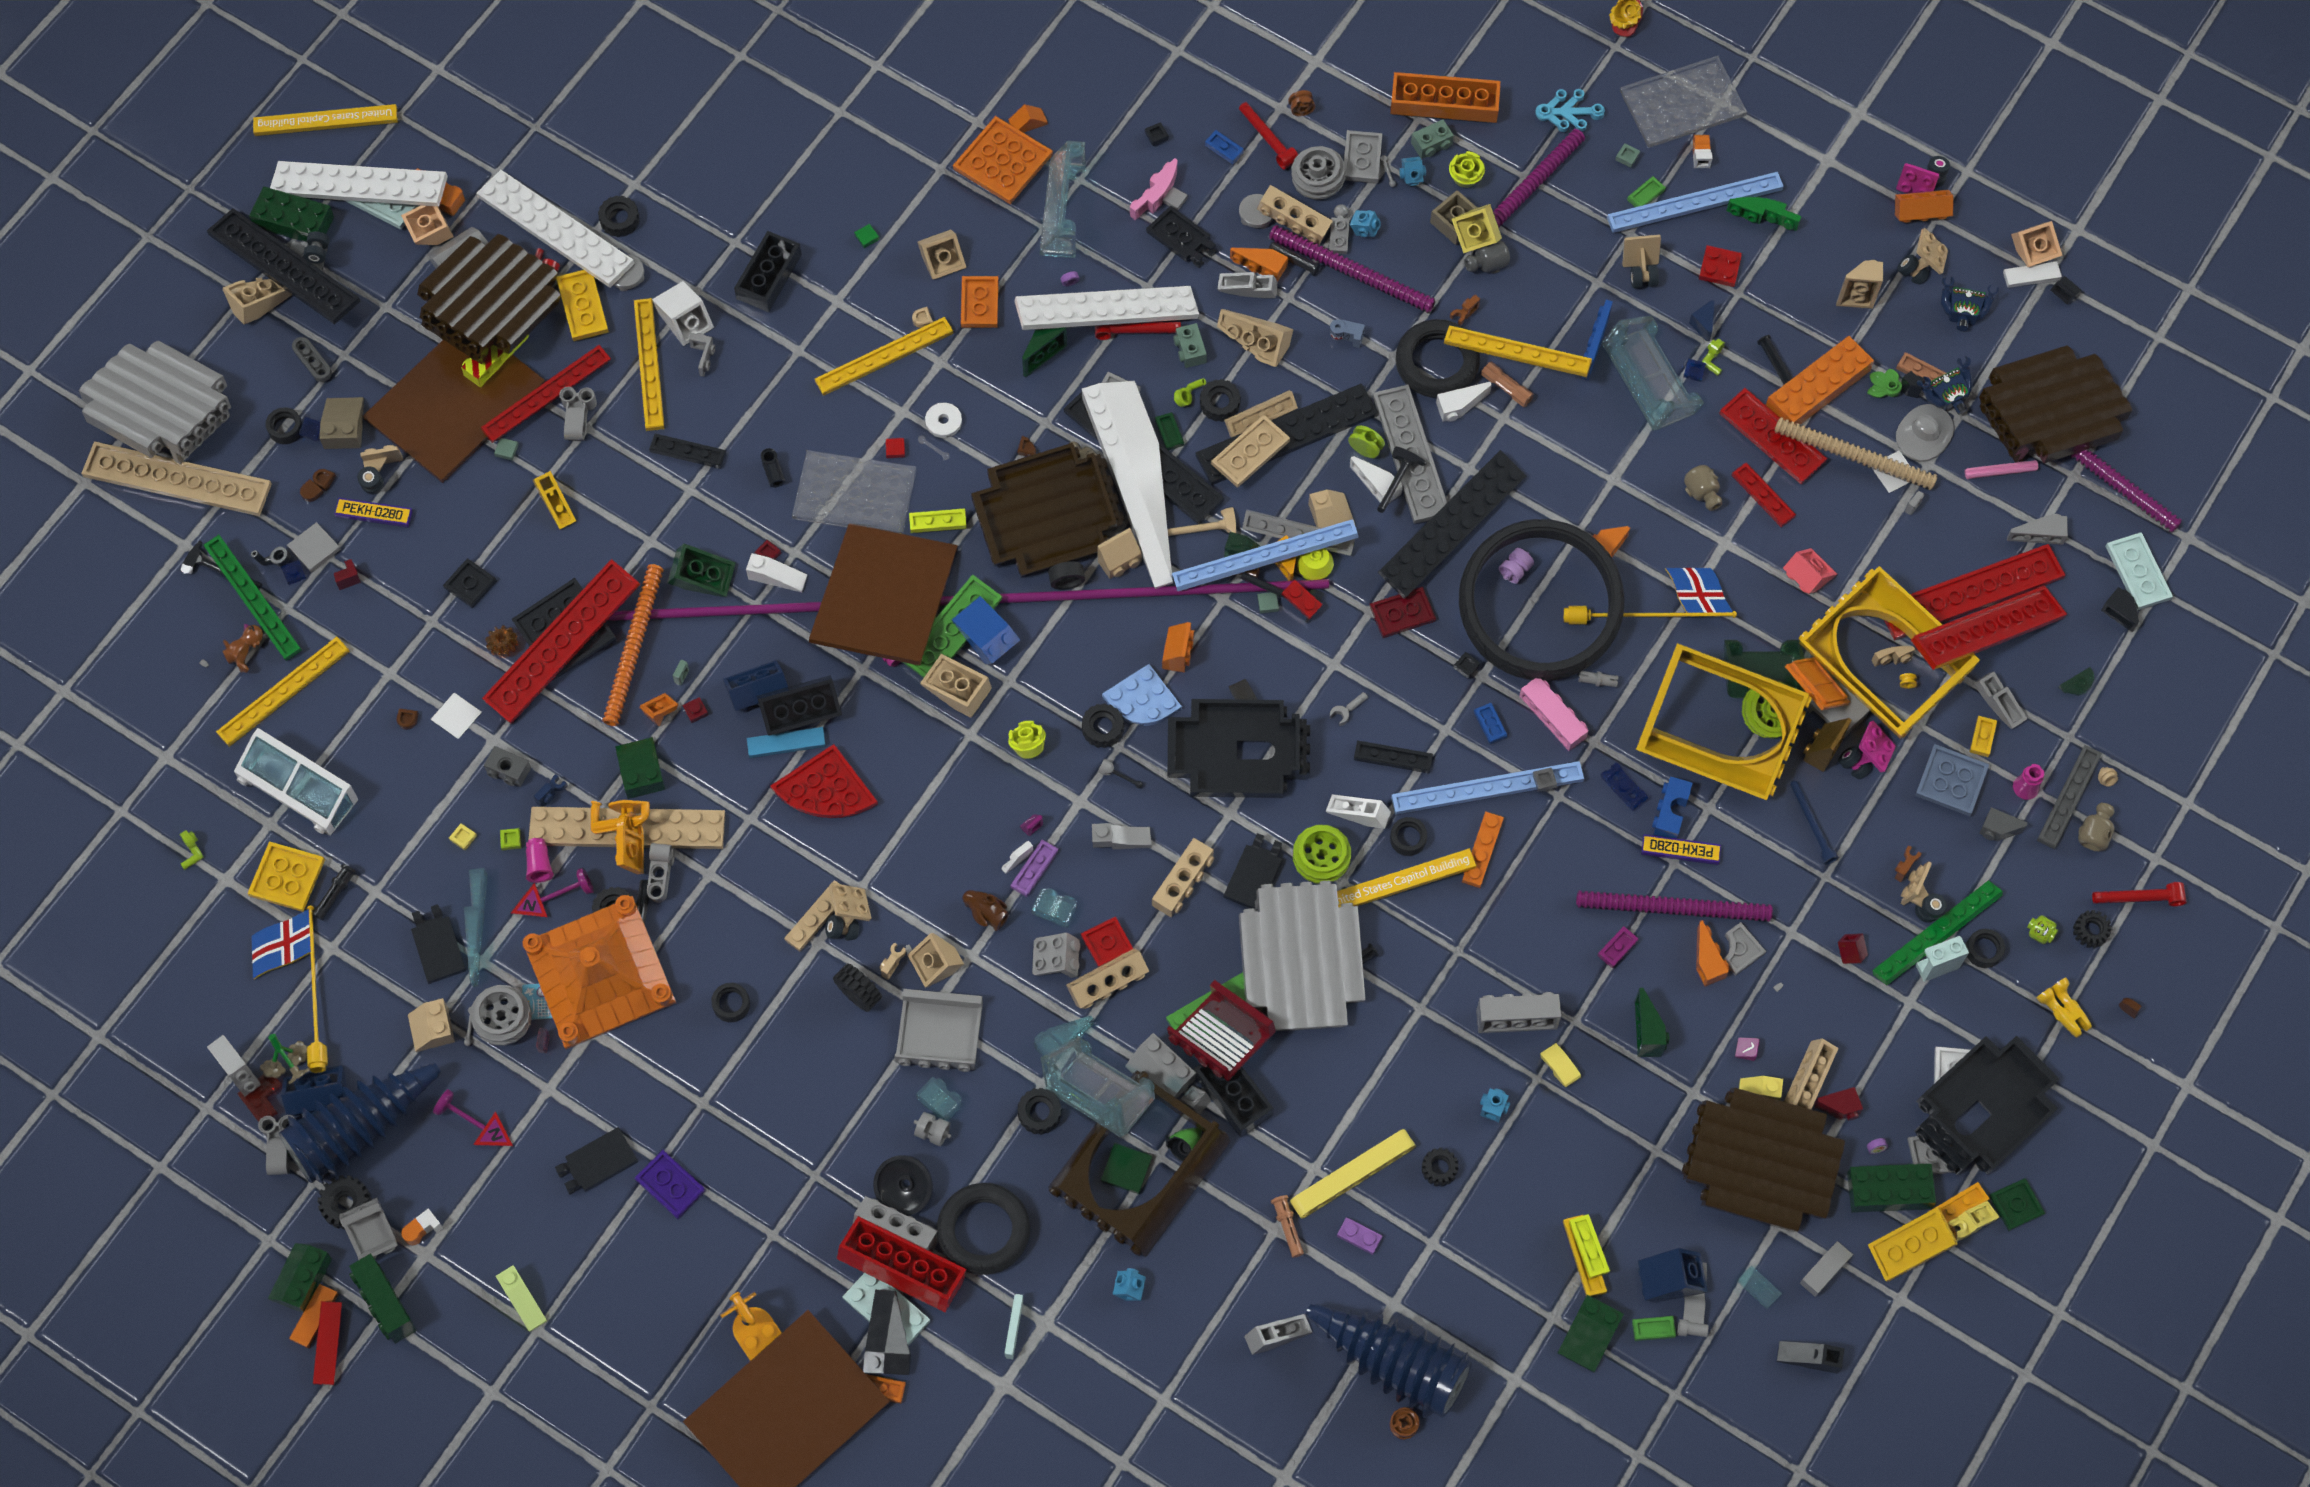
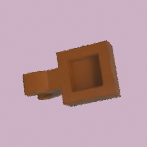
(1469, 307)
(1903, 867)

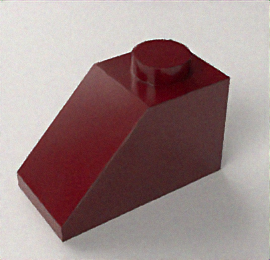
(1841, 1104)

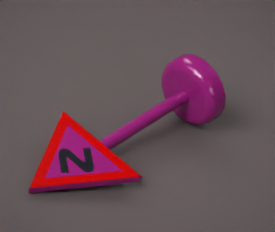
(532, 903)
(492, 1134)

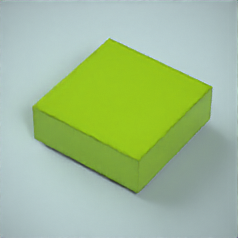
(510, 839)

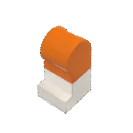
(1702, 151)
(419, 1227)

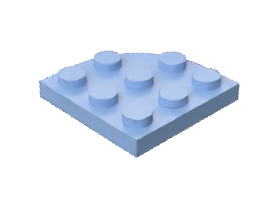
(1143, 698)

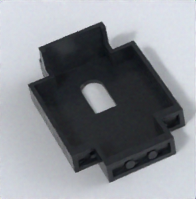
(1206, 748)
(2007, 1084)

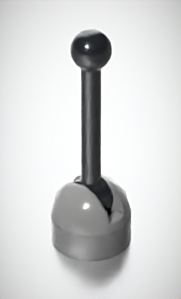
(1108, 768)

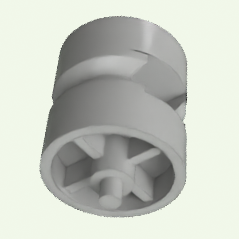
(931, 1128)

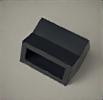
(2066, 290)
(1910, 386)

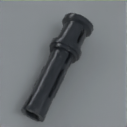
(338, 884)

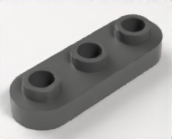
(310, 353)

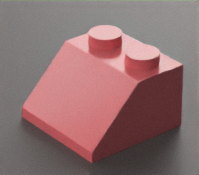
(1809, 570)

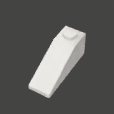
(1458, 402)
(1374, 478)
(775, 573)
(1359, 810)

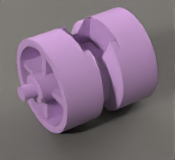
(1514, 568)

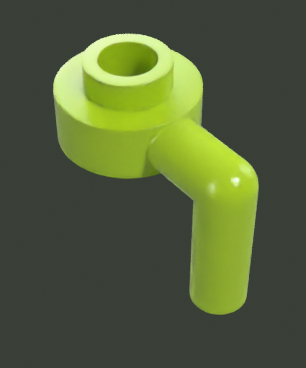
(1714, 349)
(1183, 395)
(190, 839)

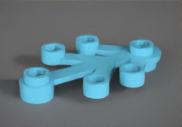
(1567, 111)

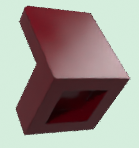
(348, 576)
(1852, 948)

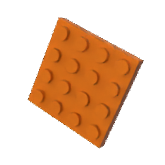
(1002, 160)

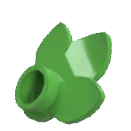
(1883, 382)

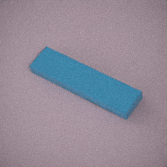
(786, 742)

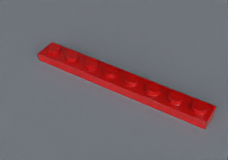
(545, 394)

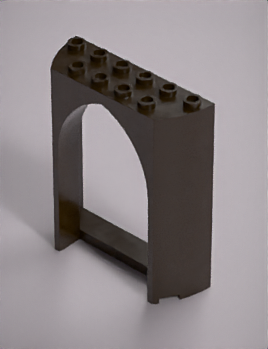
(1146, 1223)

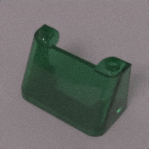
(1768, 664)

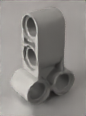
(576, 411)
(661, 857)
(276, 1153)

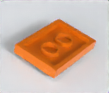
(979, 302)

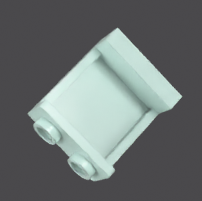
(1942, 958)

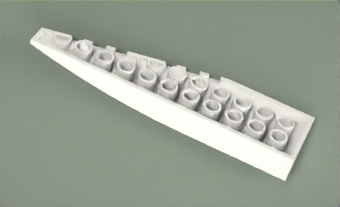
(1135, 467)

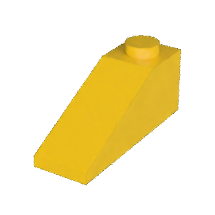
(554, 500)

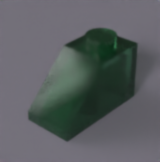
(1238, 543)

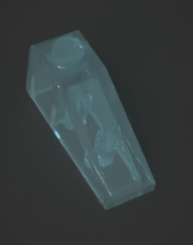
(1059, 1035)

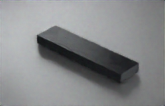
(687, 451)
(1393, 756)

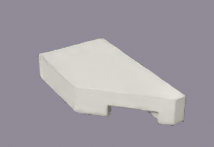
(1018, 856)

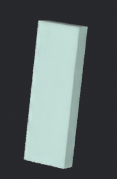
(1013, 1326)

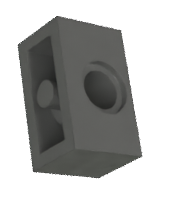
(499, 759)

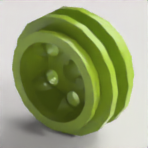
(1759, 725)
(1321, 869)

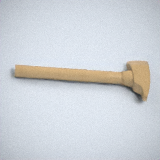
(1227, 523)

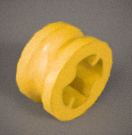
(1908, 680)

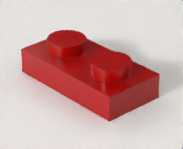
(1301, 599)

